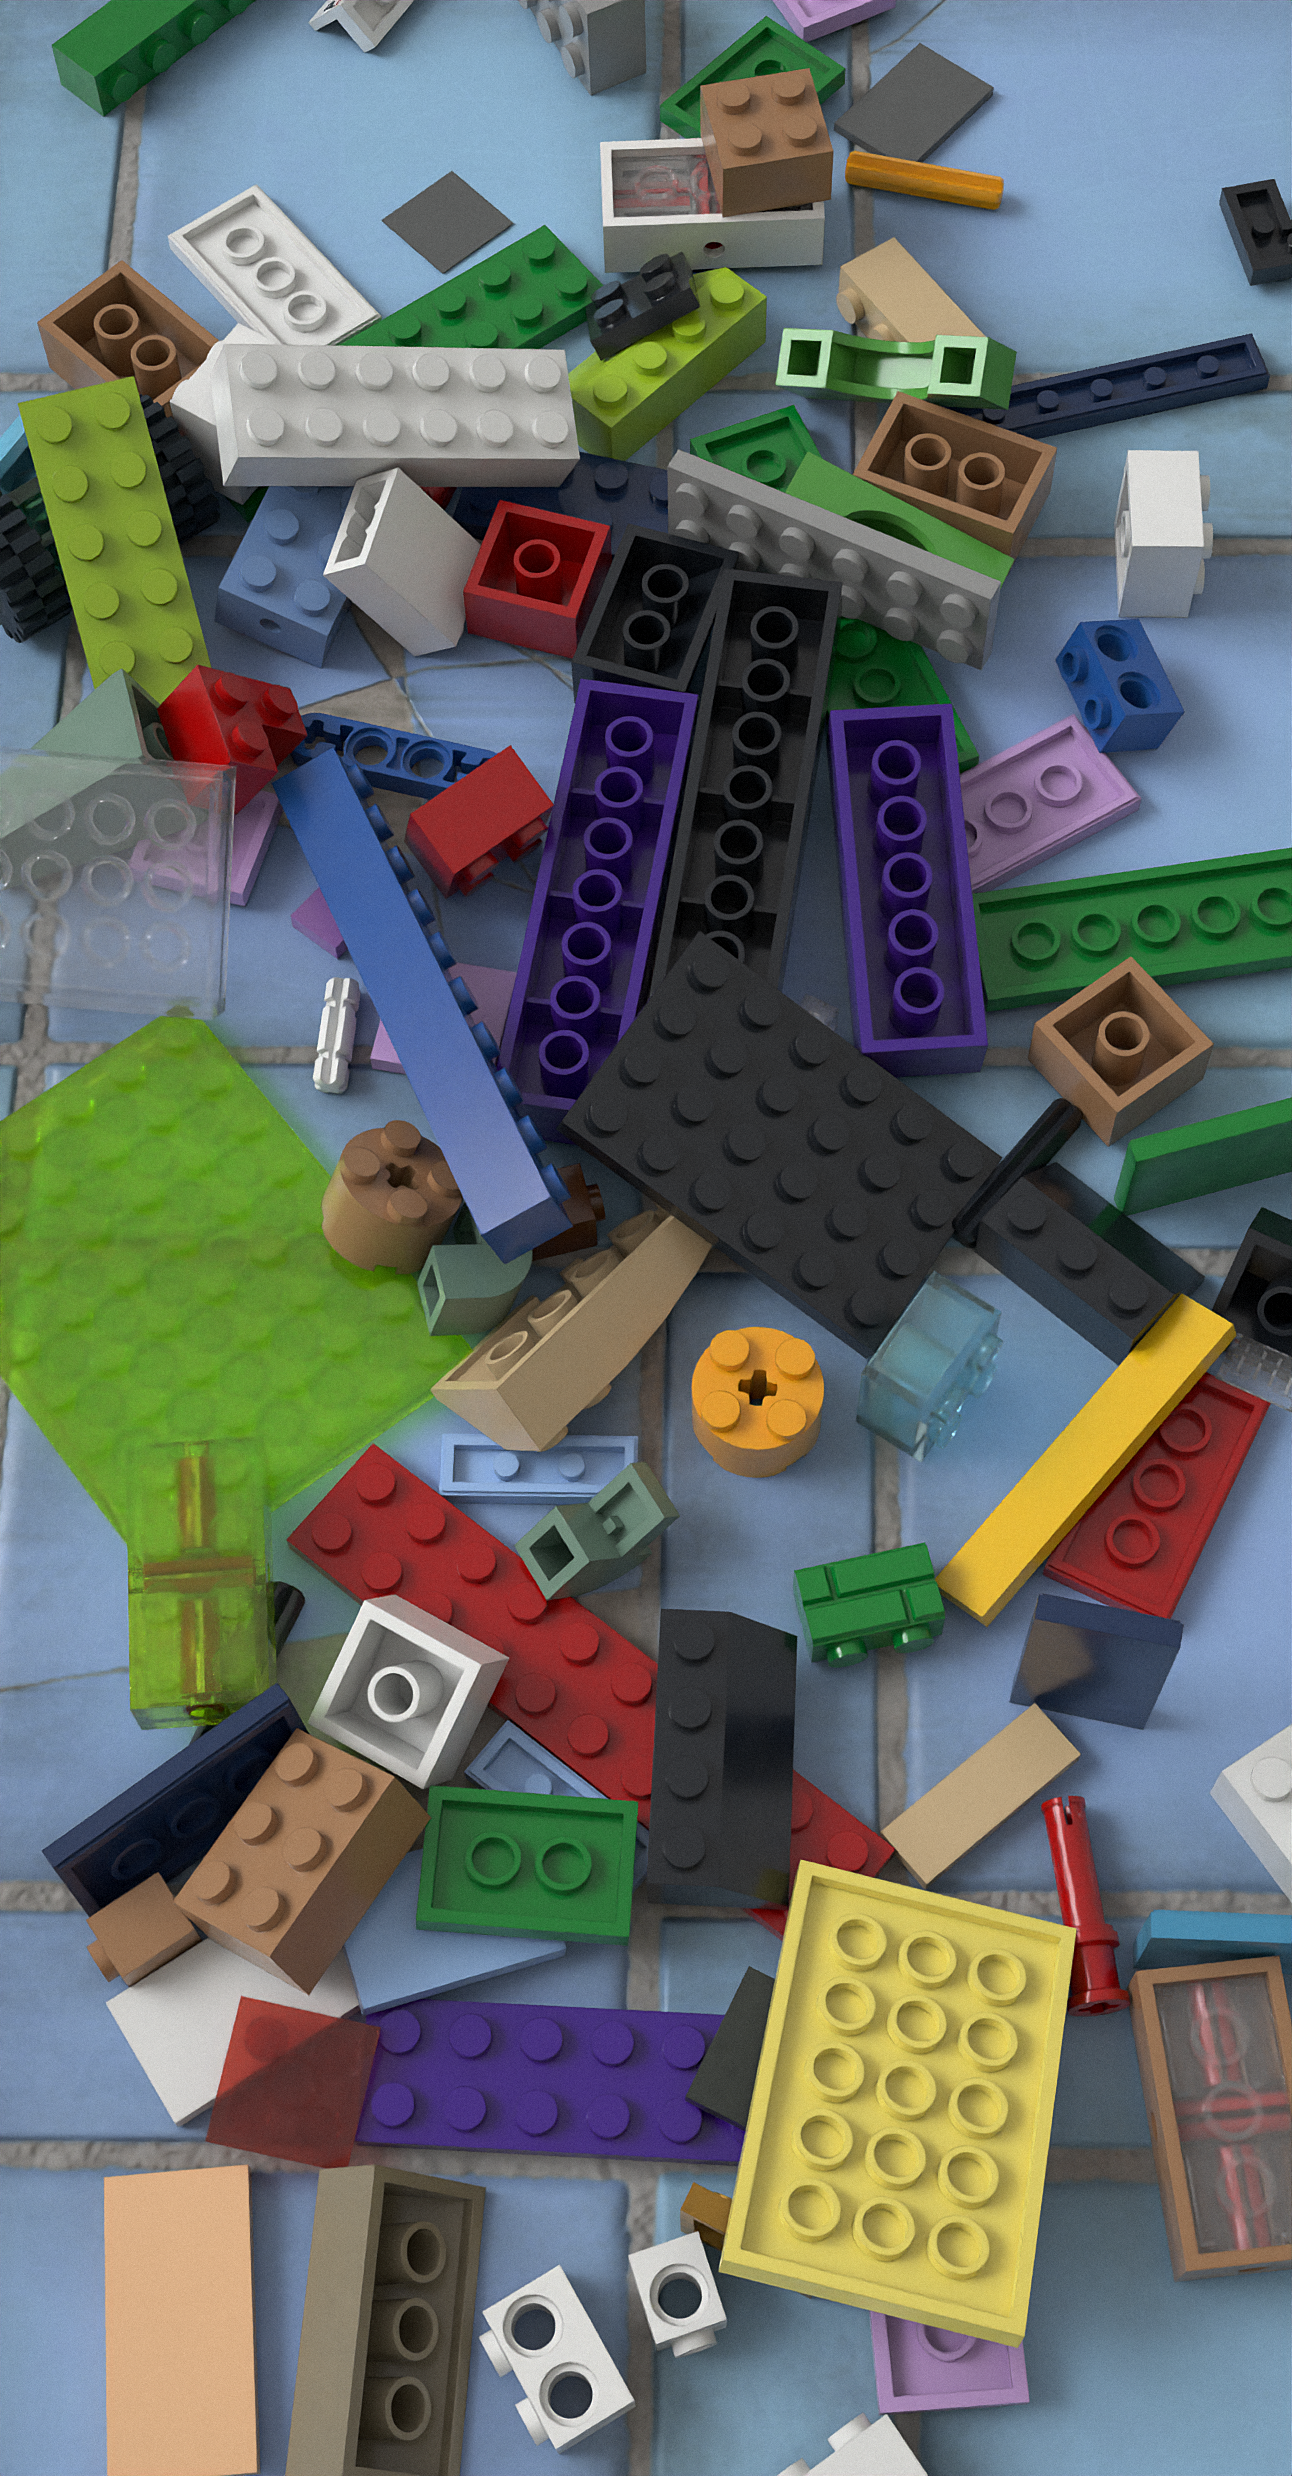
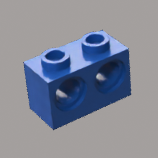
(1119, 685)

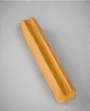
(924, 180)

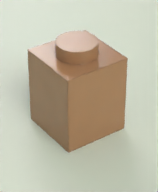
(140, 1932)

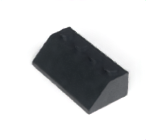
(722, 1762)

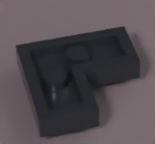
(1259, 230)

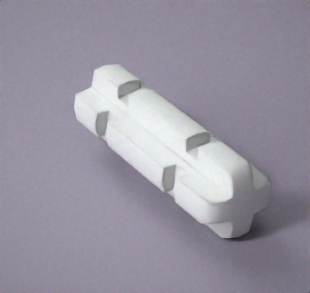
(336, 1035)

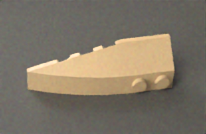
(567, 1349)

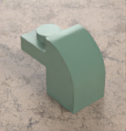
(467, 1284)
(600, 1540)

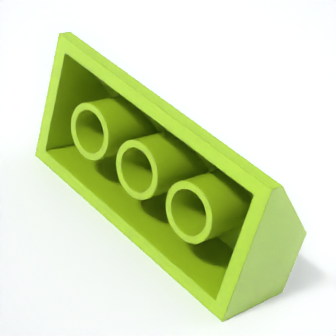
(654, 380)

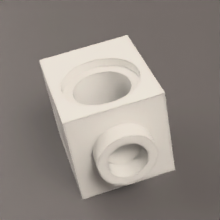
(670, 2261)

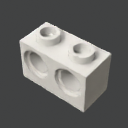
(571, 2352)

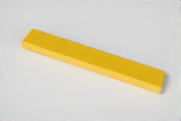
(1084, 1459)

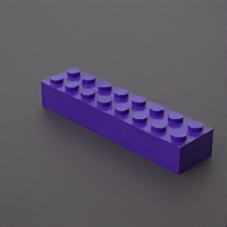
(598, 892)

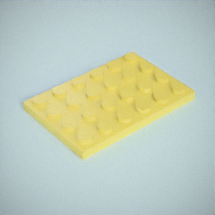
(903, 2105)

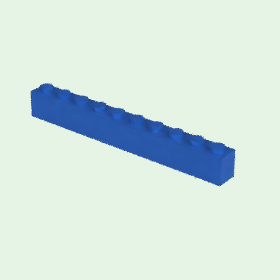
(424, 1008)

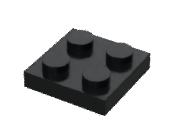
(641, 305)

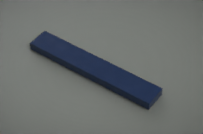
(1130, 389)

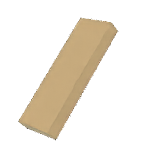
(980, 1795)

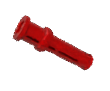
(1094, 1967)

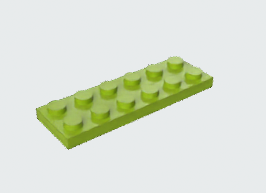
(115, 535)

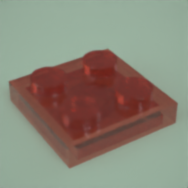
(292, 2083)

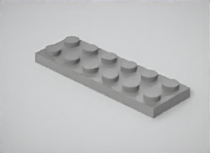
(882, 577)

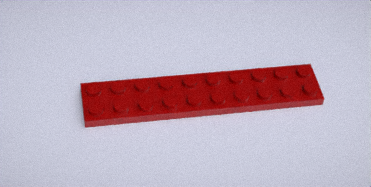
(567, 1671)

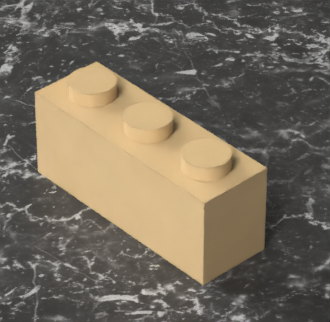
(897, 298)

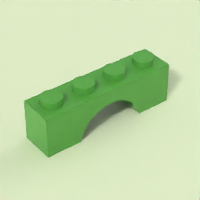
(862, 369)
(863, 503)

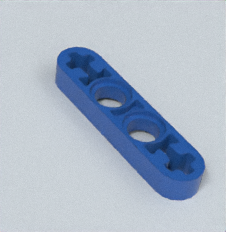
(403, 752)

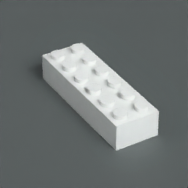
(368, 409)

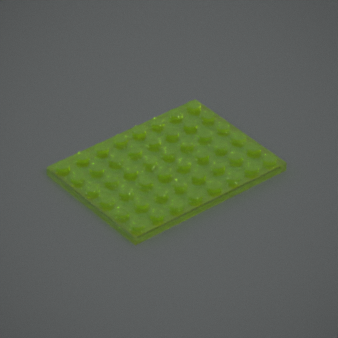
(182, 1278)

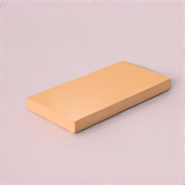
(181, 2324)

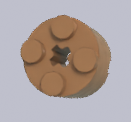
(389, 1199)

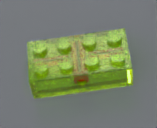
(199, 1580)

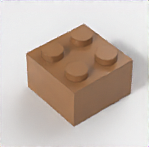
(766, 142)
(1120, 1050)

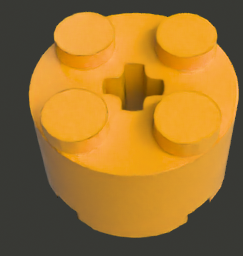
(765, 1367)

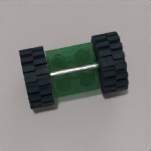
(30, 566)

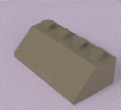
(386, 2325)

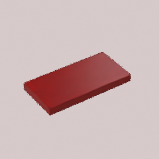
(1158, 1512)

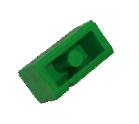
(869, 1605)

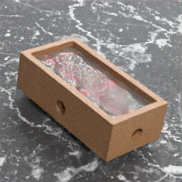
(1219, 2111)

